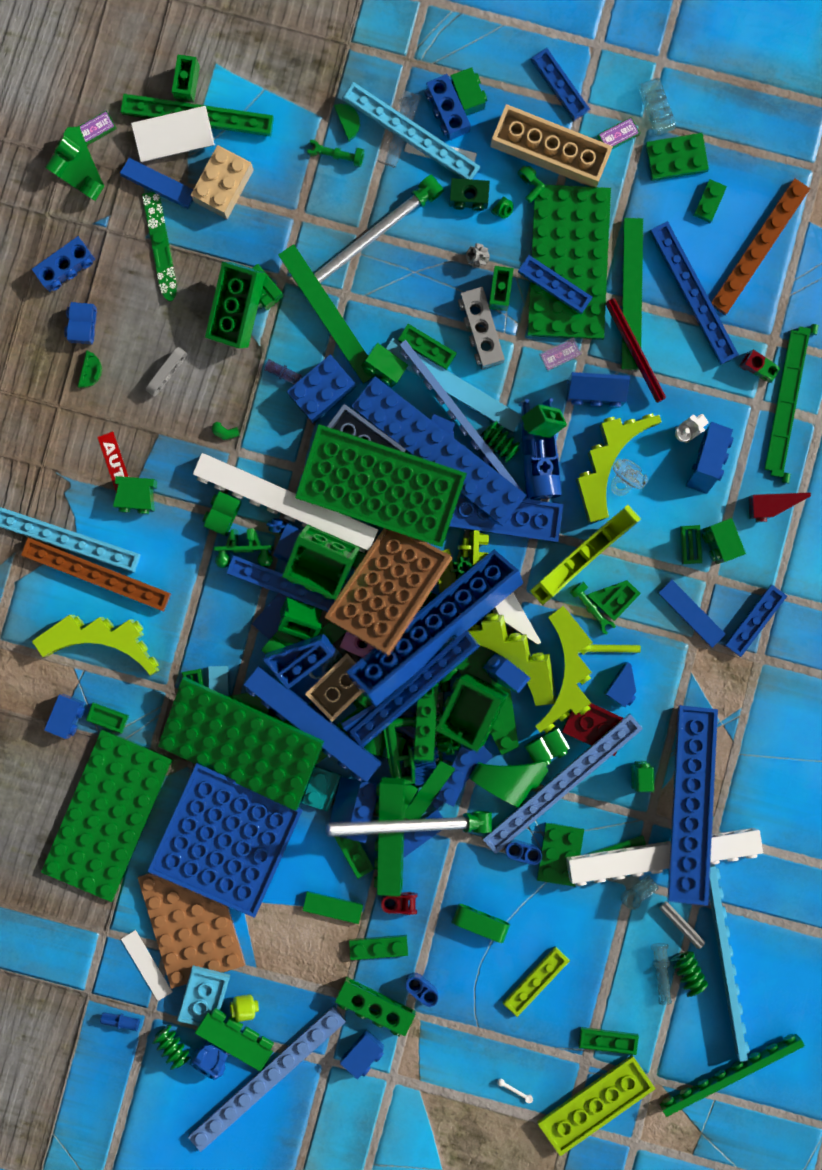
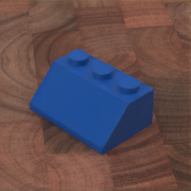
(597, 389)
(353, 804)

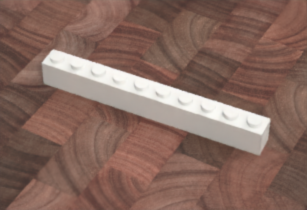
(283, 501)
(656, 857)

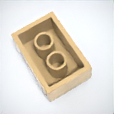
(222, 182)
(335, 689)

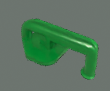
(392, 750)

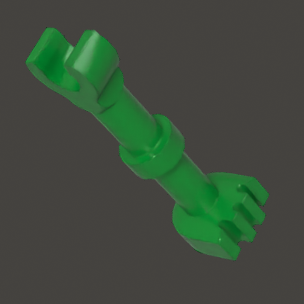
(336, 153)
(578, 591)

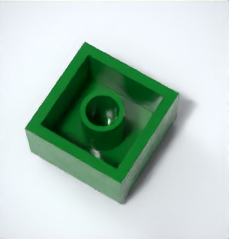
(723, 541)

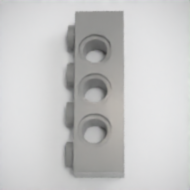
(477, 299)

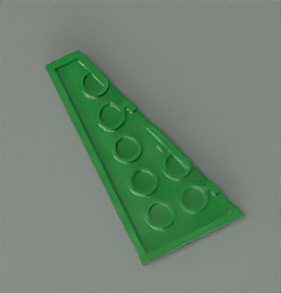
(504, 729)

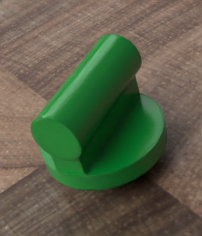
(503, 208)

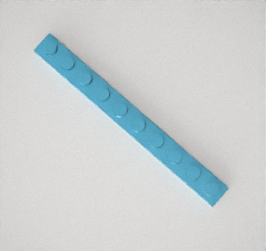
(728, 969)

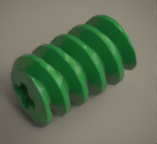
(501, 441)
(691, 973)
(171, 1047)

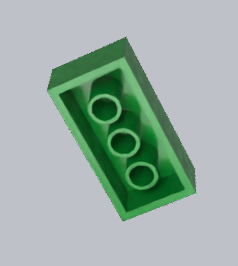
(235, 305)

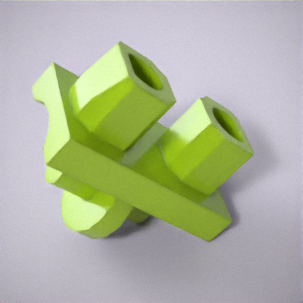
(472, 544)

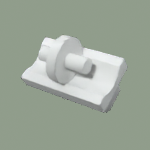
(690, 428)

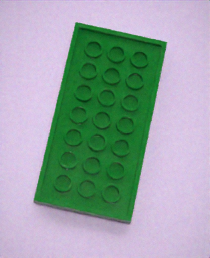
(572, 241)
(380, 485)
(240, 743)
(107, 815)

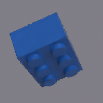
(321, 389)

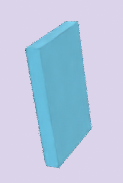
(202, 994)

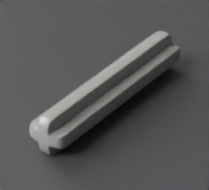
(682, 925)

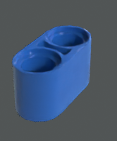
(287, 542)
(524, 849)
(419, 991)

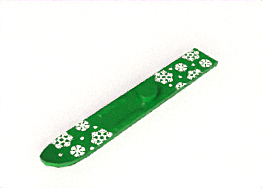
(160, 245)

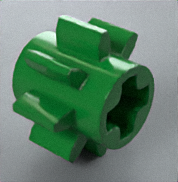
(457, 566)
(447, 745)

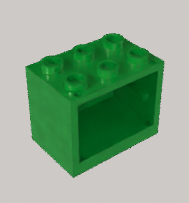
(320, 562)
(471, 711)

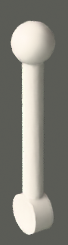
(528, 1098)

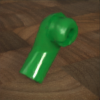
(224, 434)
(444, 683)

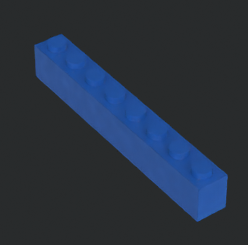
(307, 719)

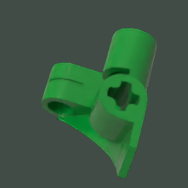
(74, 163)
(509, 782)

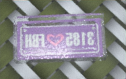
(560, 354)

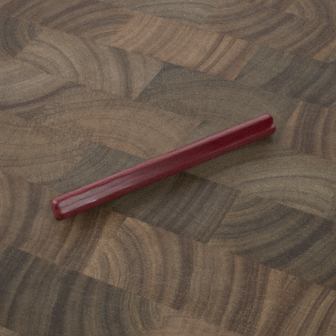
(635, 350)

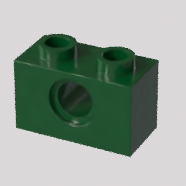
(460, 187)

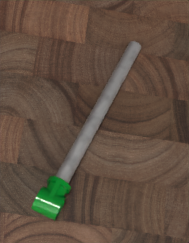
(428, 189)
(478, 822)

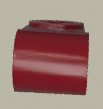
(401, 903)

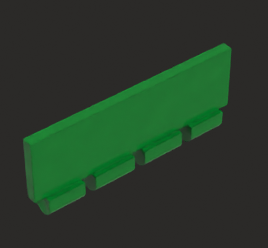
(237, 1043)

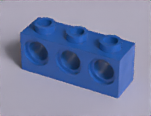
(451, 99)
(54, 262)

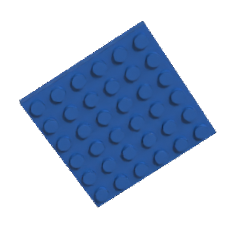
(224, 841)

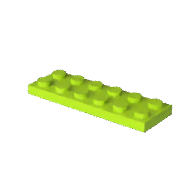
(596, 1105)

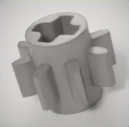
(477, 256)

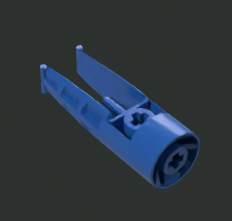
(542, 484)

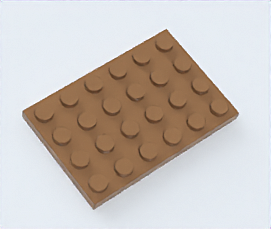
(388, 589)
(189, 929)

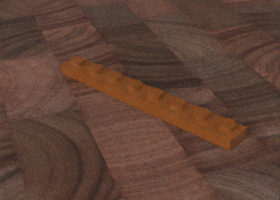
(760, 246)
(96, 574)

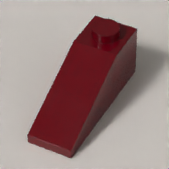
(769, 505)

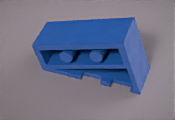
(711, 457)
(299, 659)

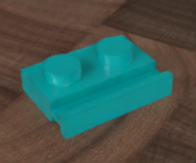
(321, 788)

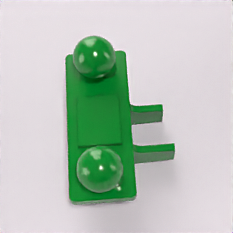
(223, 560)

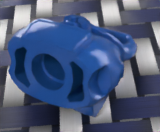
(209, 1060)

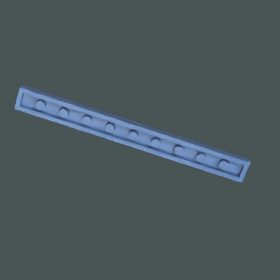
(454, 412)
(562, 783)
(267, 1078)

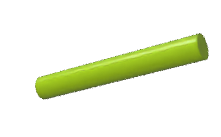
(616, 648)

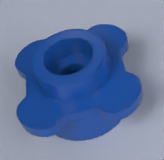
(276, 525)

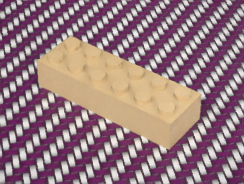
(551, 146)

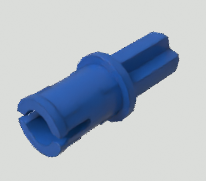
(120, 1021)

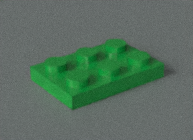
(677, 156)
(557, 844)

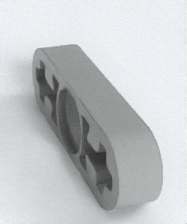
(166, 371)

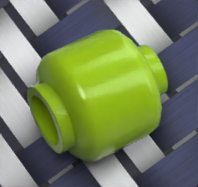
(243, 1008)

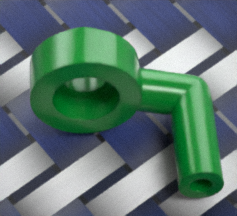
(528, 174)

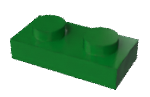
(710, 201)

